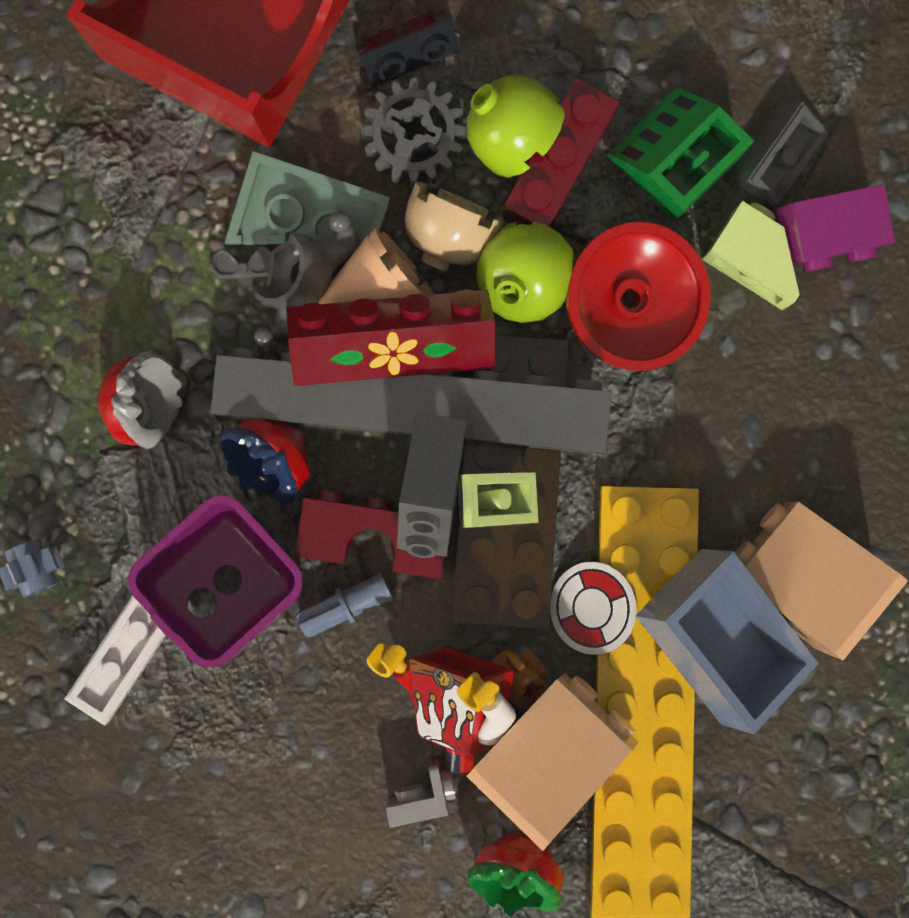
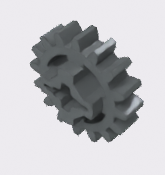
(396, 123)

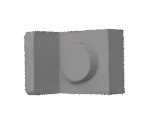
(416, 804)

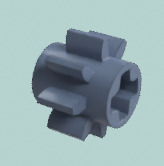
(31, 568)

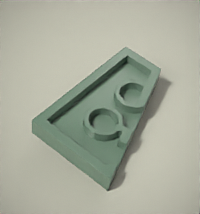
(291, 199)

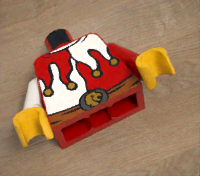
(455, 699)

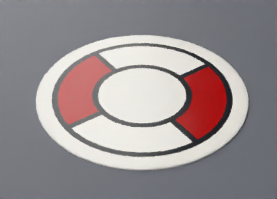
(593, 608)

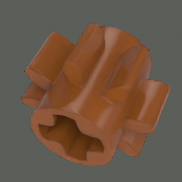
(527, 676)

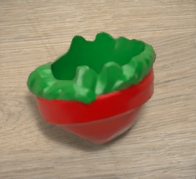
(517, 875)

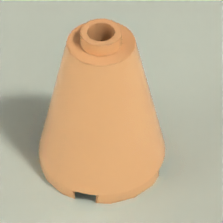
(375, 272)

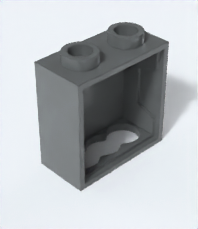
(430, 485)

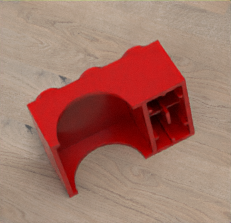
(218, 56)

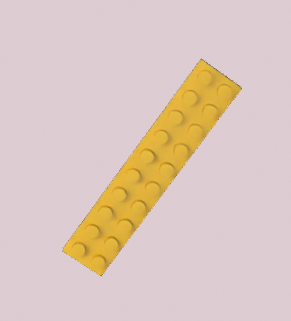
(647, 802)

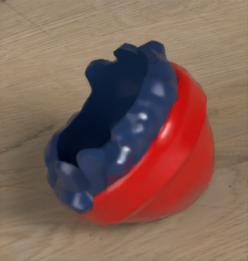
(266, 457)

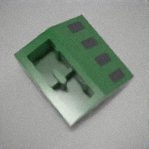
(680, 151)

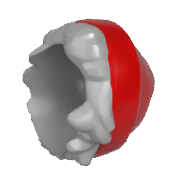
(139, 399)

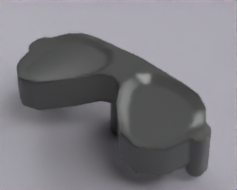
(227, 266)

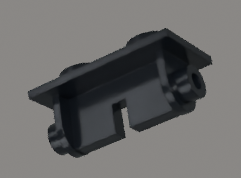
(425, 42)

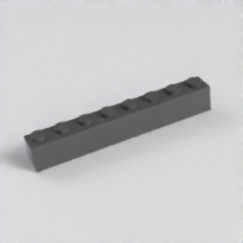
(495, 410)

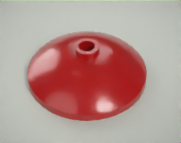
(667, 288)

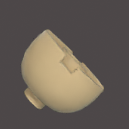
(448, 227)

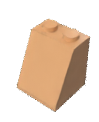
(819, 578)
(554, 759)

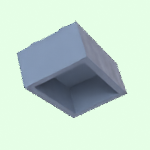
(727, 640)

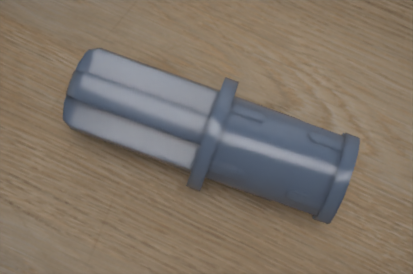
(344, 605)

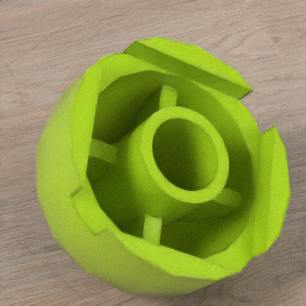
(512, 122)
(526, 271)

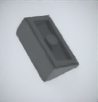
(779, 152)

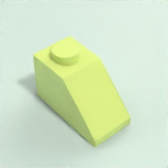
(756, 254)
(497, 499)

